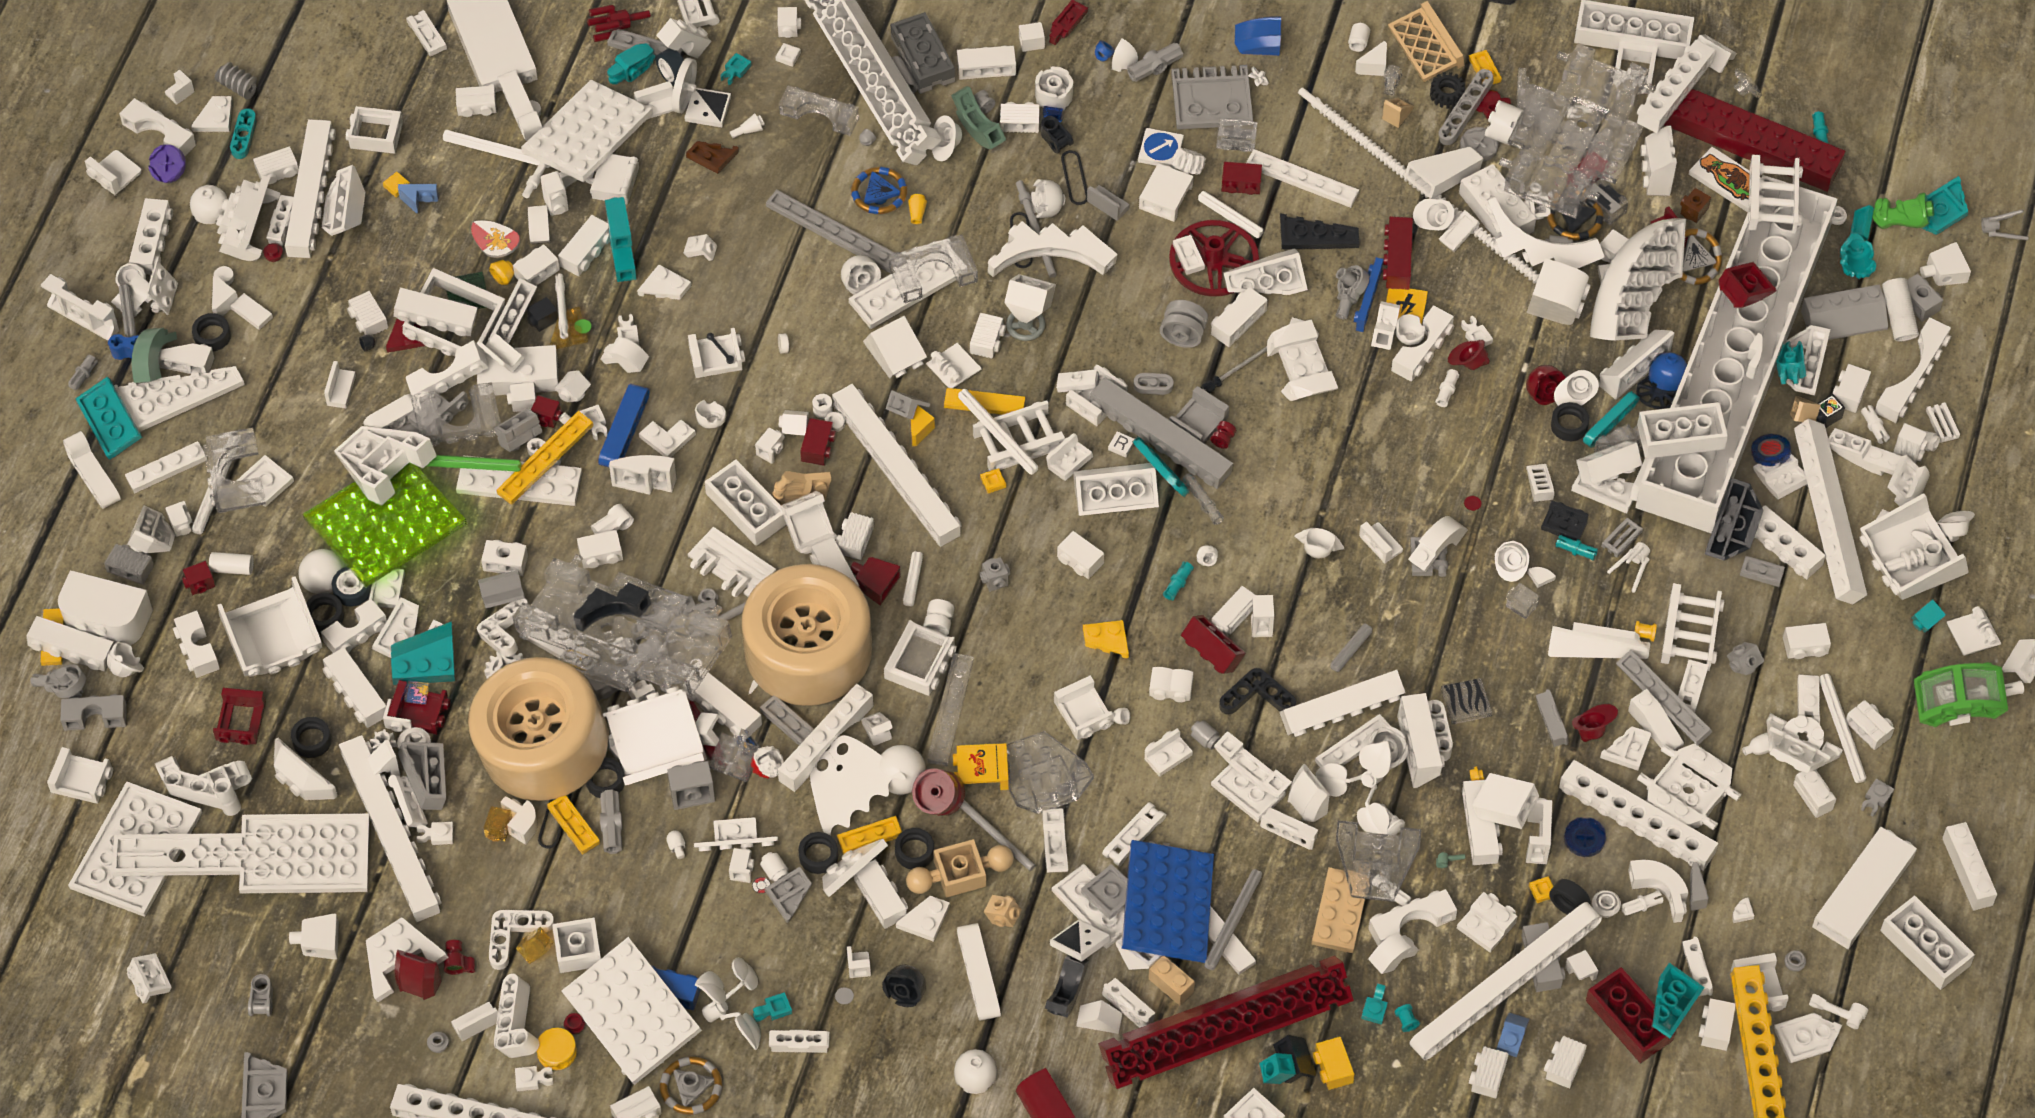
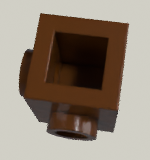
(1695, 205)

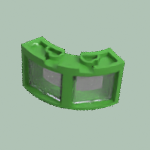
(1960, 690)

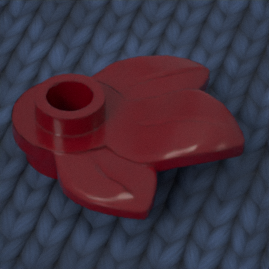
(1490, 101)

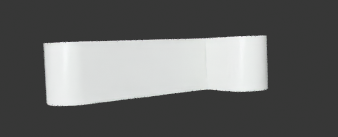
(520, 105)
(90, 470)
(510, 1033)

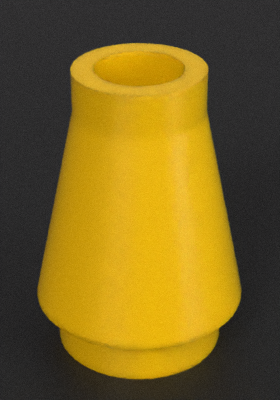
(917, 206)

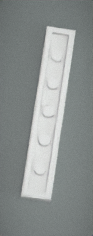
(1304, 178)

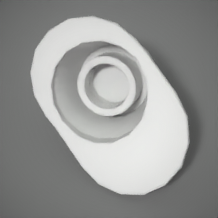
(950, 137)
(1434, 214)
(1577, 388)
(1955, 524)

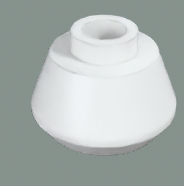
(1606, 903)

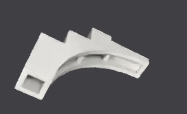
(1051, 241)
(1536, 250)

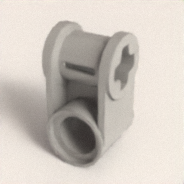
(260, 1000)

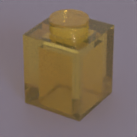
(496, 824)

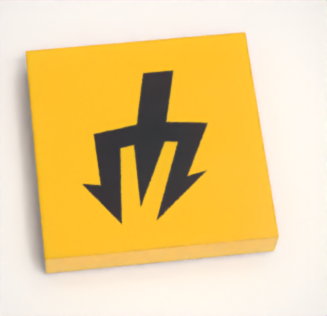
(1410, 301)

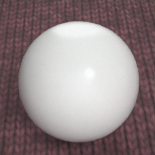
(318, 570)
(907, 761)

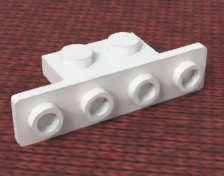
(733, 832)

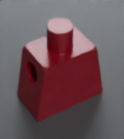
(876, 578)

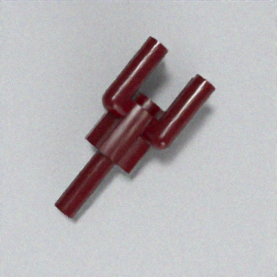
(612, 21)

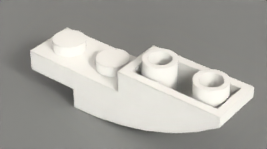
(1862, 453)

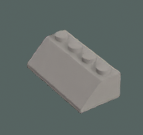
(1847, 311)

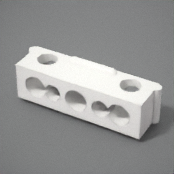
(280, 220)
(1289, 828)
(1697, 965)
(1128, 1003)
(792, 1036)

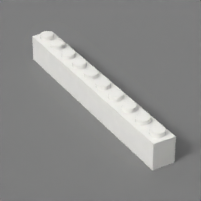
(896, 465)
(1830, 511)
(390, 830)

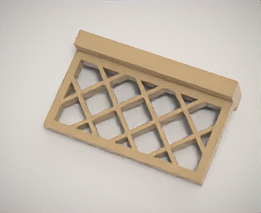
(1441, 36)

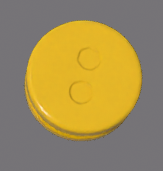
(556, 1048)

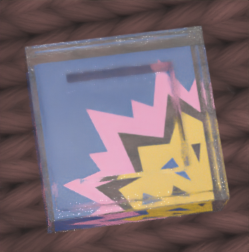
(416, 692)

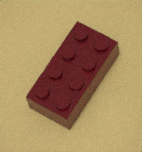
(1627, 1014)

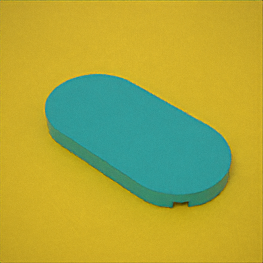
(1161, 466)

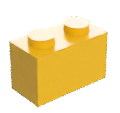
(1334, 1063)

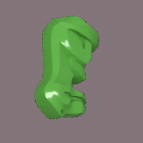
(1908, 213)

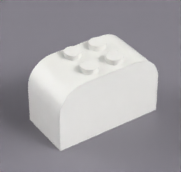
(1559, 293)
(104, 608)

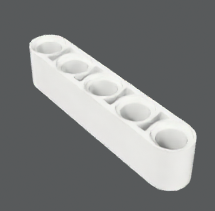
(978, 972)

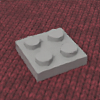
(1107, 891)

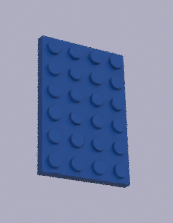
(1168, 901)

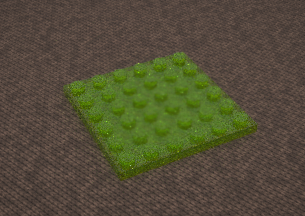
(382, 538)

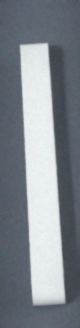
(1505, 981)

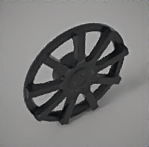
(1655, 394)

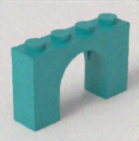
(620, 239)

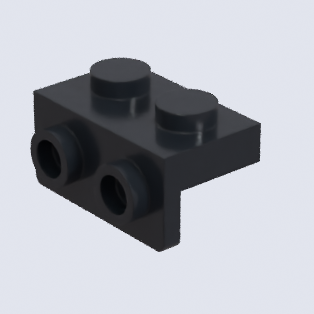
(1565, 521)

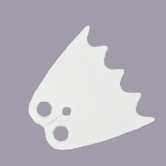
(844, 791)

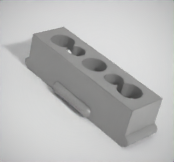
(1552, 718)

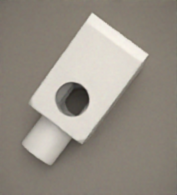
(1947, 266)
(318, 936)

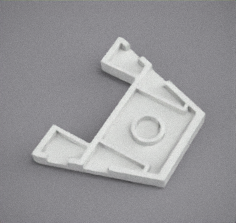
(1795, 751)
(383, 949)

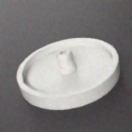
(684, 85)

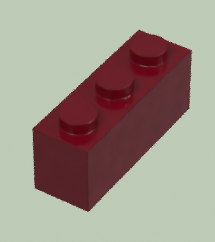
(1212, 644)

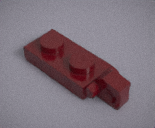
(1067, 21)

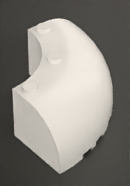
(1637, 279)

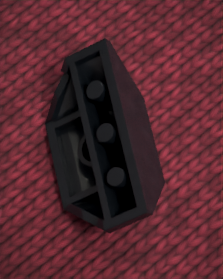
(1735, 521)

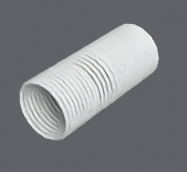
(1899, 303)

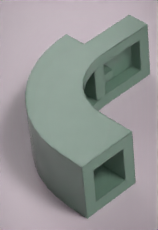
(975, 122)
(146, 354)

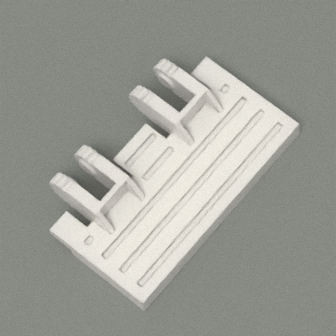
(730, 561)

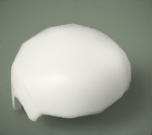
(128, 272)
(1409, 329)
(710, 415)

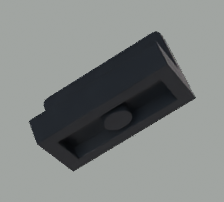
(1300, 1054)

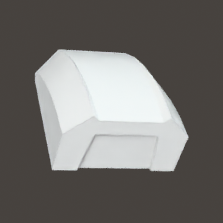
(1308, 795)

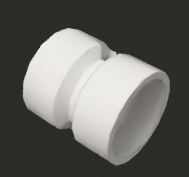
(939, 616)

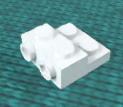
(1487, 921)

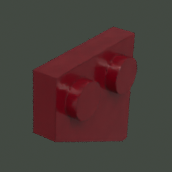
(398, 341)

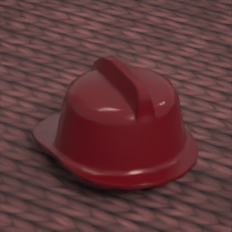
(1469, 354)
(1593, 722)

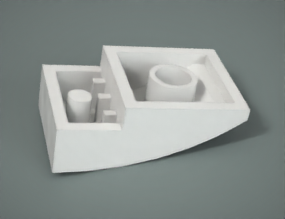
(643, 473)

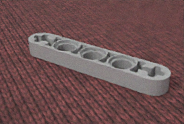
(1465, 115)

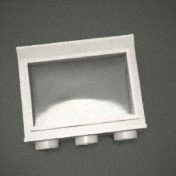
(919, 658)

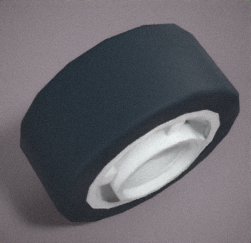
(669, 64)
(349, 595)

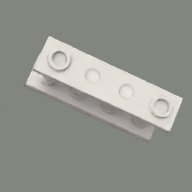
(1756, 200)
(1034, 447)
(1673, 632)

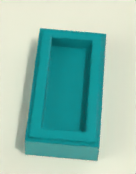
(1862, 221)

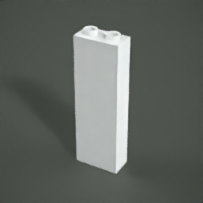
(1864, 887)

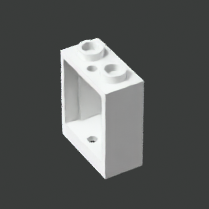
(1638, 53)
(375, 116)

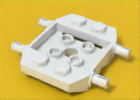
(1667, 788)

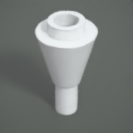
(751, 125)

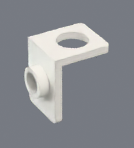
(394, 723)

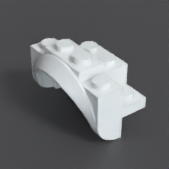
(241, 214)

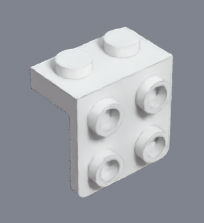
(113, 172)

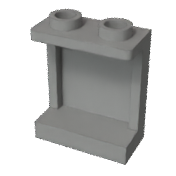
(1201, 415)

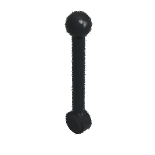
(729, 359)

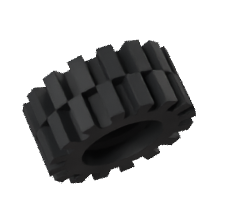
(1447, 81)

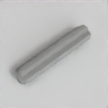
(127, 310)
(1351, 647)

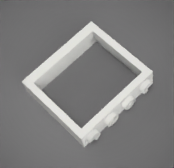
(464, 290)

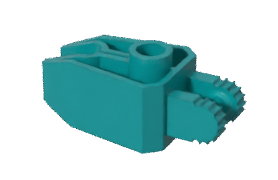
(631, 63)
(1791, 363)

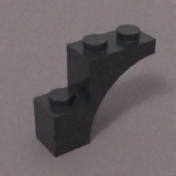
(600, 604)

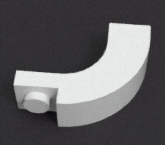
(1435, 540)
(1664, 879)

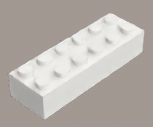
(1609, 24)

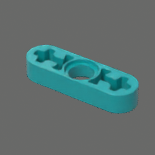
(246, 140)

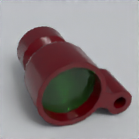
(456, 961)

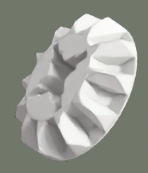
(416, 734)

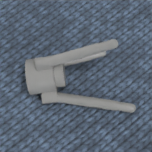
(1991, 224)

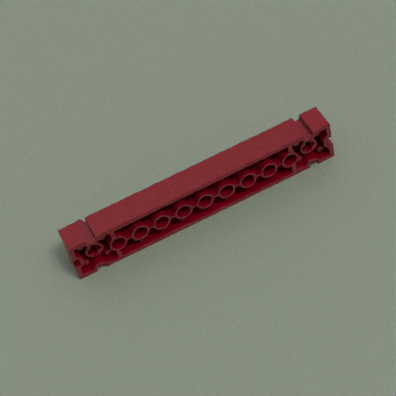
(1225, 1022)

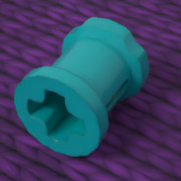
(1407, 1018)

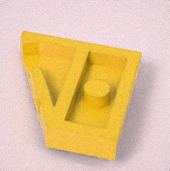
(1106, 637)

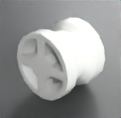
(822, 411)

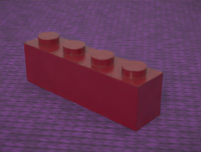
(1398, 253)

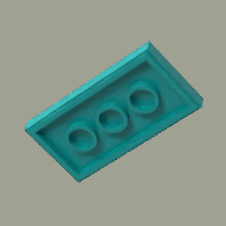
(108, 418)

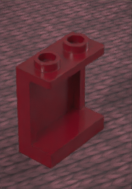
(424, 716)

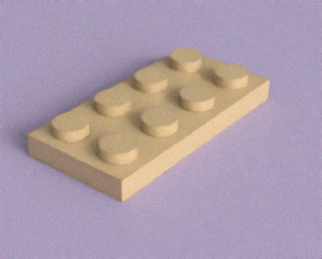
(1338, 914)

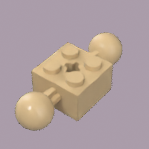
(959, 868)

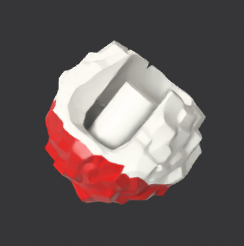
(766, 762)

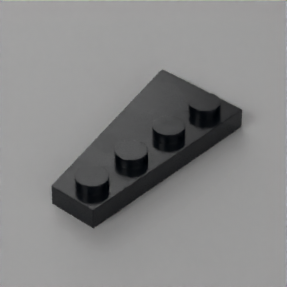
(1305, 234)

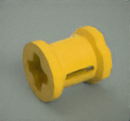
(1645, 630)

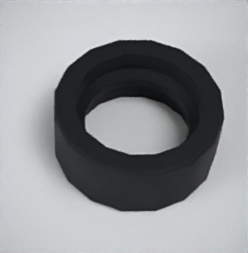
(209, 320)
(1571, 409)
(325, 599)
(306, 724)
(611, 764)
(914, 834)
(817, 838)
(1568, 895)

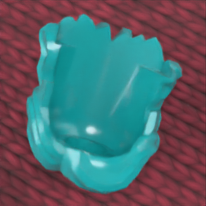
(1857, 257)

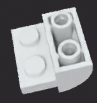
(1908, 480)

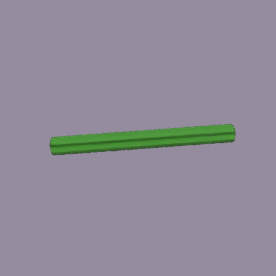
(476, 463)

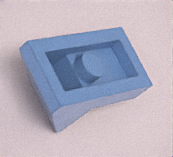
(414, 193)
(1512, 1034)

